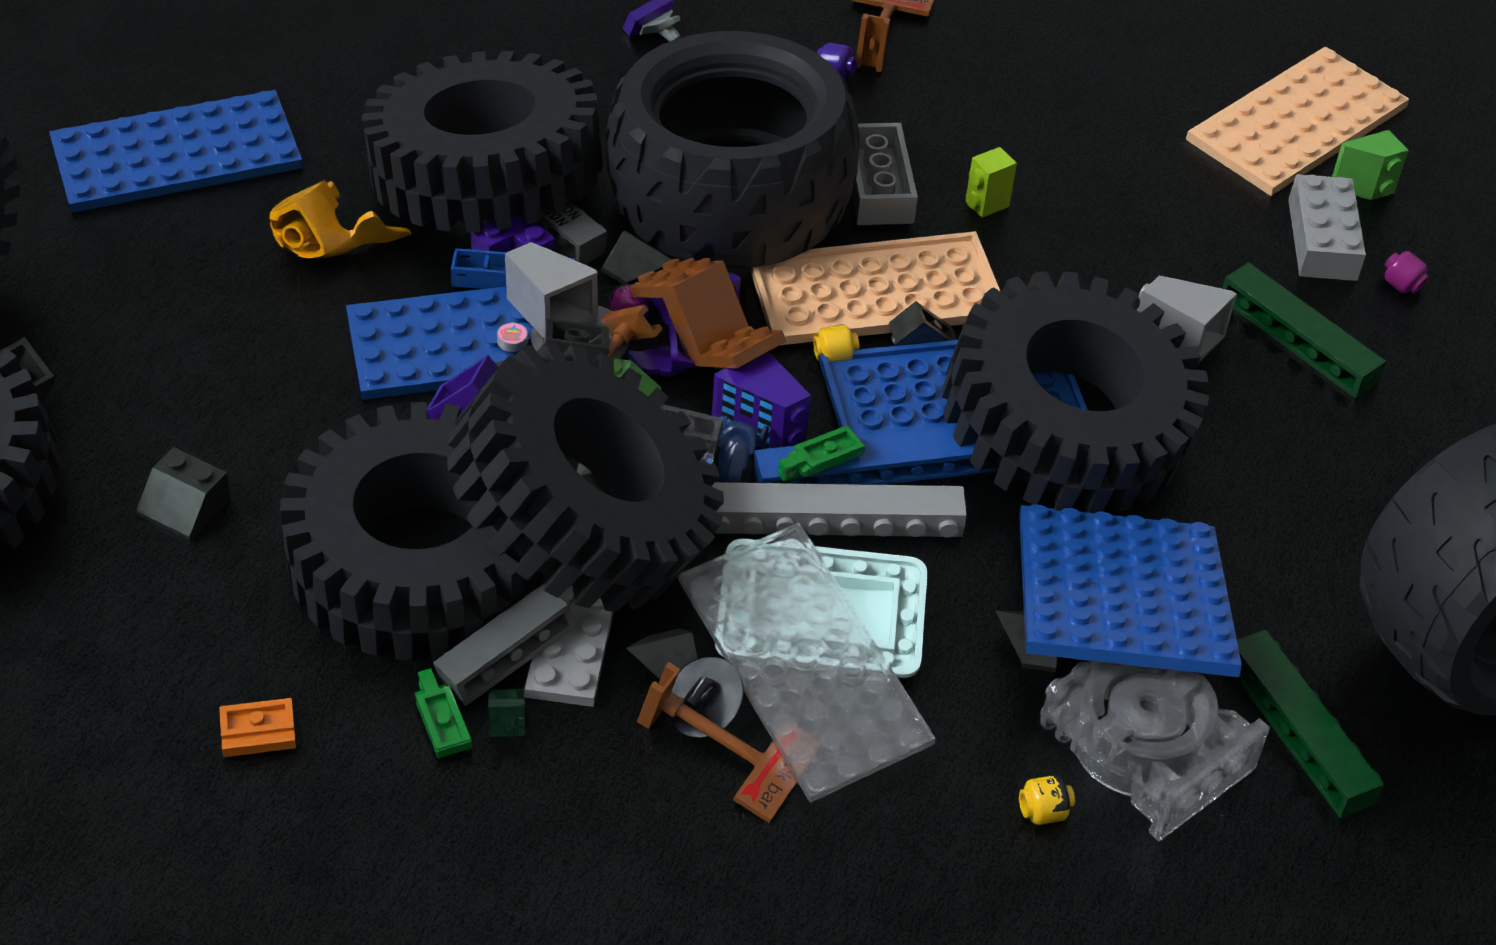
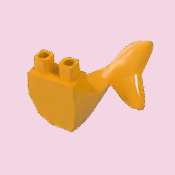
(311, 229)

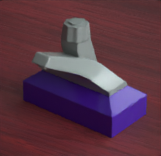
(653, 18)

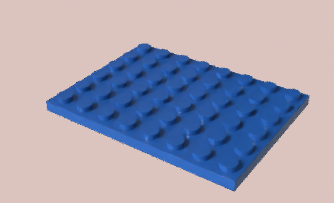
(1126, 591)

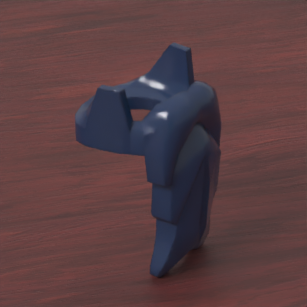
(737, 445)

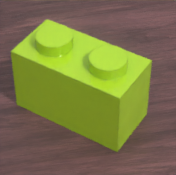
(990, 182)

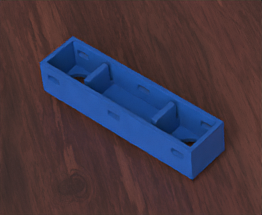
(482, 269)

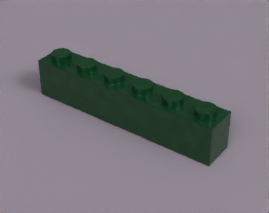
(1304, 331)
(1306, 726)

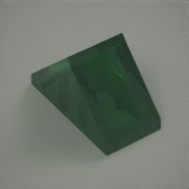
(506, 712)

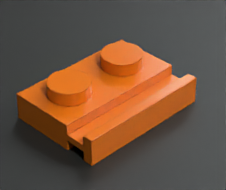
(257, 727)

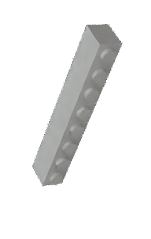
(843, 509)

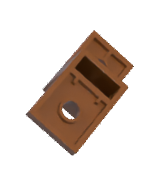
(706, 313)

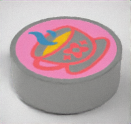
(512, 337)

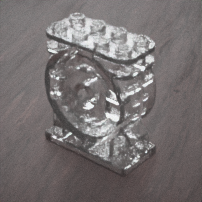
(1140, 742)

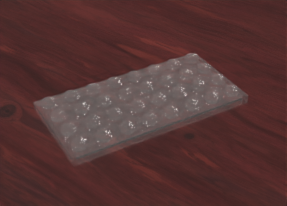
(806, 661)

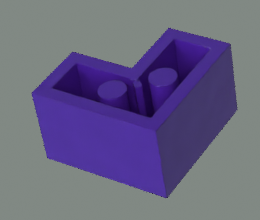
(509, 239)

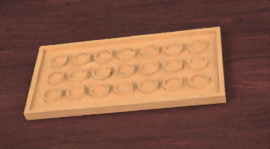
(1297, 120)
(873, 284)

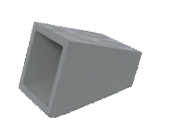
(550, 286)
(1196, 307)

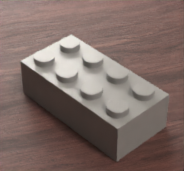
(884, 179)
(1326, 227)

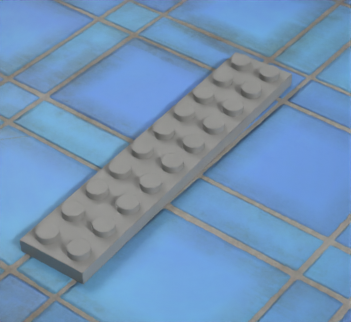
(572, 664)

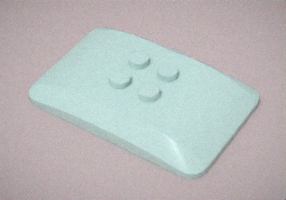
(887, 597)

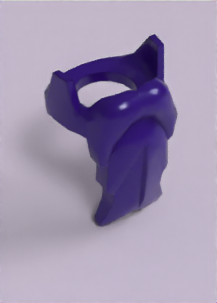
(664, 361)

